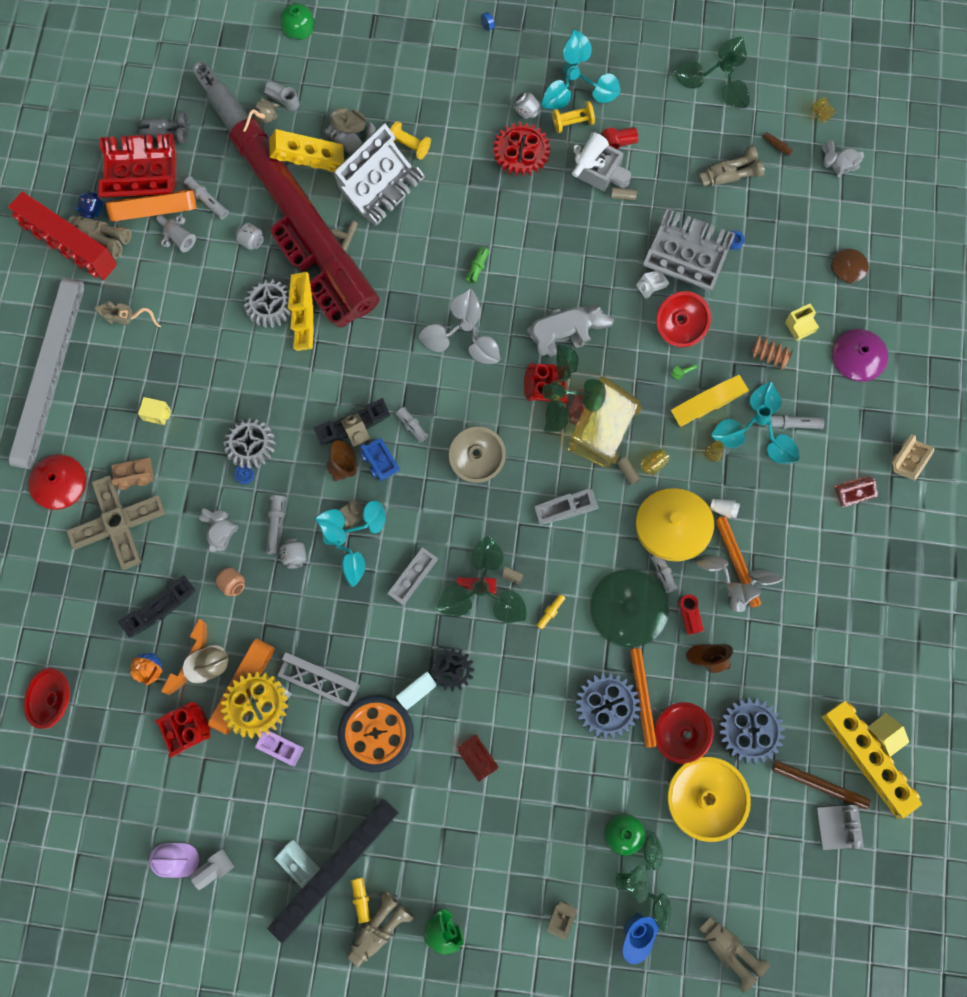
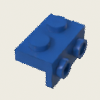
(380, 459)

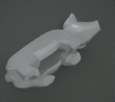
(567, 325)

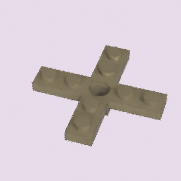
(121, 534)

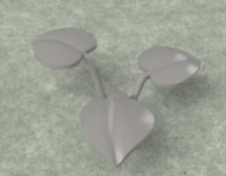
(465, 307)
(739, 593)

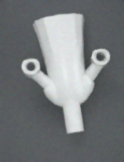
(592, 149)

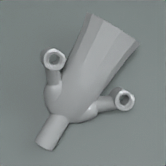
(180, 236)

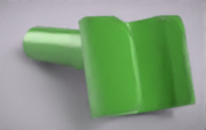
(678, 373)

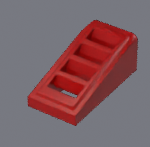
(468, 583)

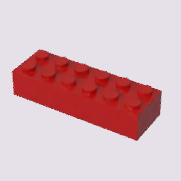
(62, 236)

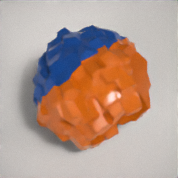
(146, 668)

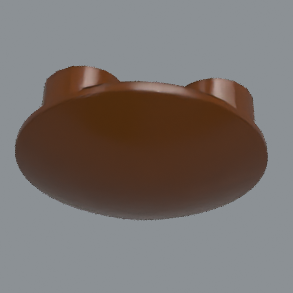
(850, 265)

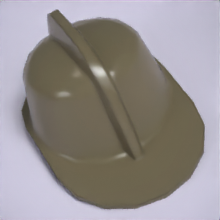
(205, 664)

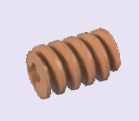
(771, 352)

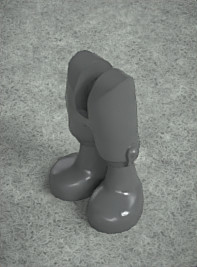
(161, 125)

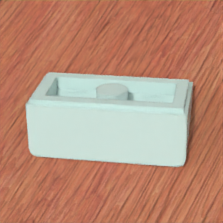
(416, 690)
(297, 863)

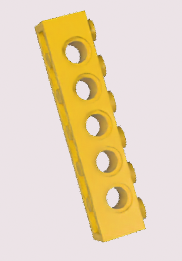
(910, 798)

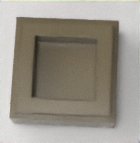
(512, 576)

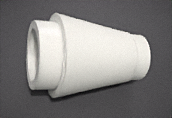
(727, 508)

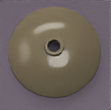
(483, 465)

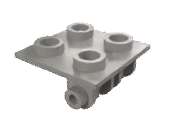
(840, 827)

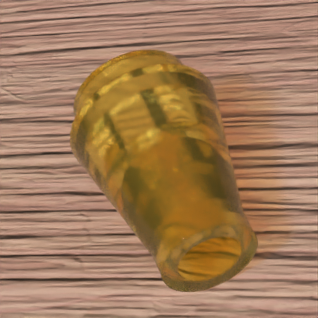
(714, 451)

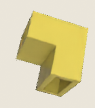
(802, 322)
(889, 733)

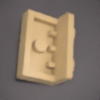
(912, 458)

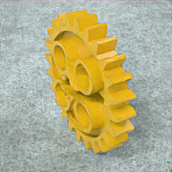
(237, 713)

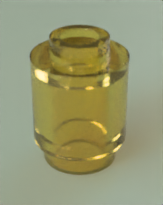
(655, 462)

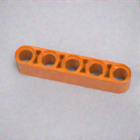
(151, 205)
(254, 661)

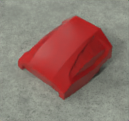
(536, 377)
(184, 728)

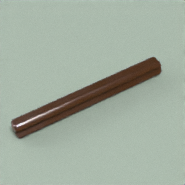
(821, 785)

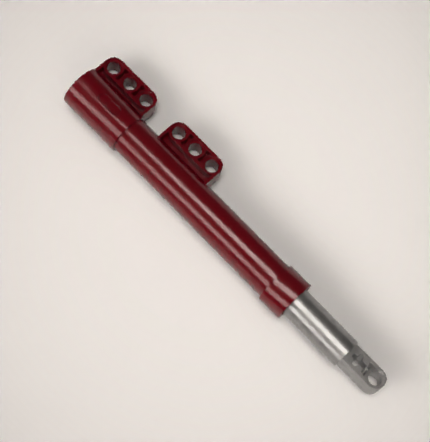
(302, 224)

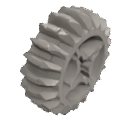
(255, 303)
(235, 442)

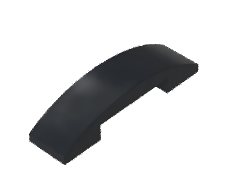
(334, 431)
(158, 608)

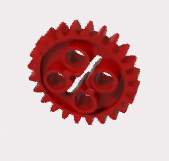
(506, 146)

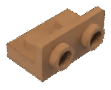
(132, 473)

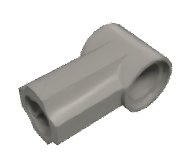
(283, 95)
(216, 867)

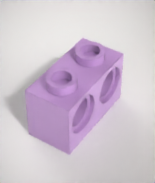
(279, 748)

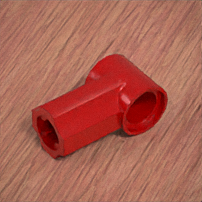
(620, 137)
(690, 617)

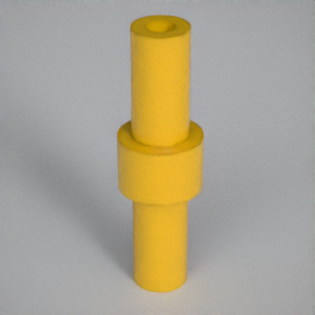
(550, 611)

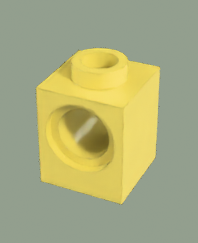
(154, 411)

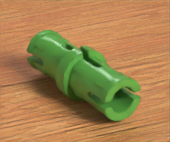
(477, 265)

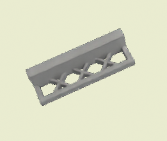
(322, 673)

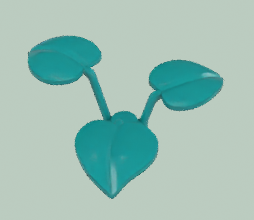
(575, 50)
(765, 402)
(331, 526)

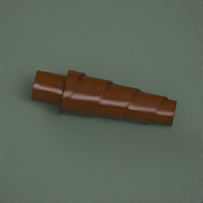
(780, 145)

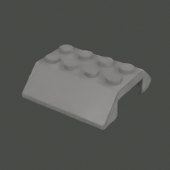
(376, 176)
(687, 252)

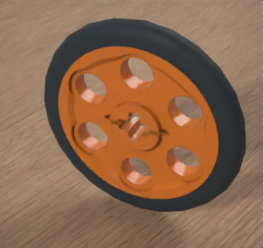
(393, 754)

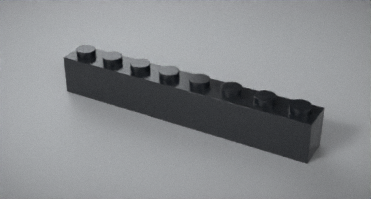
(333, 871)

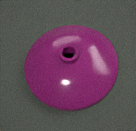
(854, 362)

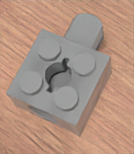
(609, 173)

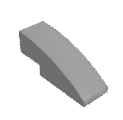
(566, 506)

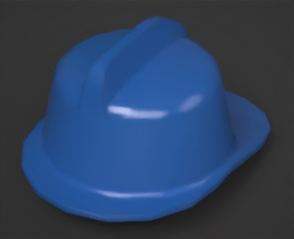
(639, 938)

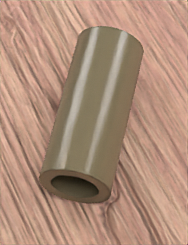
(622, 193)
(628, 471)

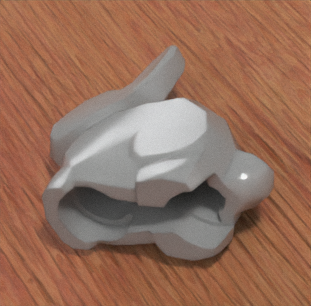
(843, 161)
(220, 529)

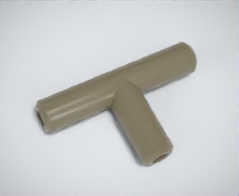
(346, 236)

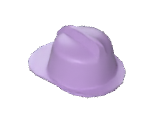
(174, 860)

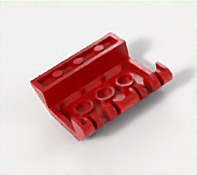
(140, 168)

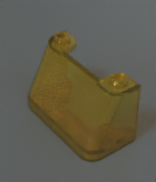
(602, 431)

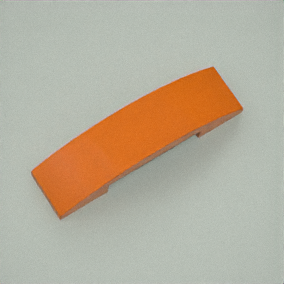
(200, 635)

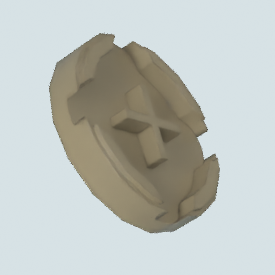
(348, 121)

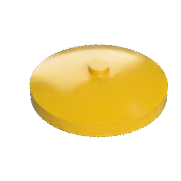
(674, 524)
(709, 799)

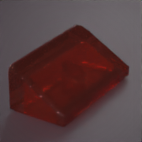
(856, 491)
(477, 758)

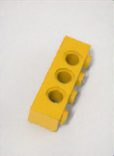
(306, 150)

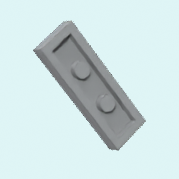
(412, 576)

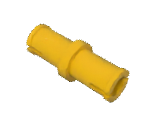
(360, 900)

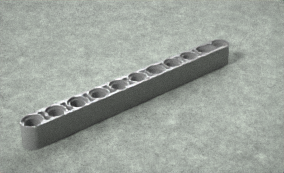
(46, 374)

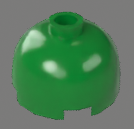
(297, 21)
(616, 831)
(442, 934)

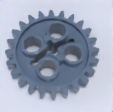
(615, 722)
(733, 731)

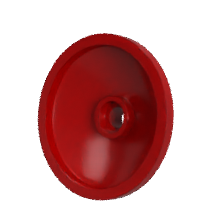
(695, 319)
(64, 489)
(46, 698)
(672, 730)

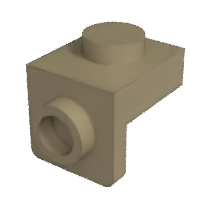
(355, 429)
(352, 513)
(561, 920)

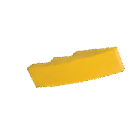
(302, 311)
(709, 400)

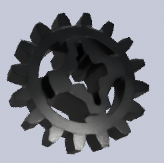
(464, 664)

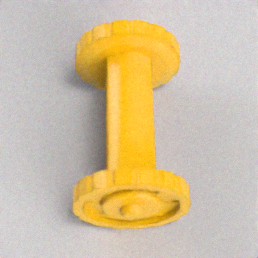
(573, 117)
(410, 141)

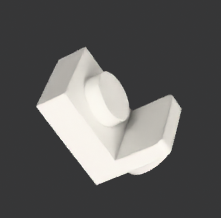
(652, 282)

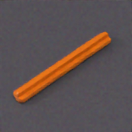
(735, 555)
(643, 696)

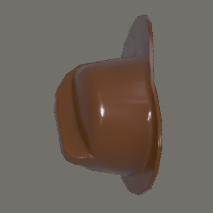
(341, 461)
(711, 656)

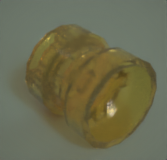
(823, 109)

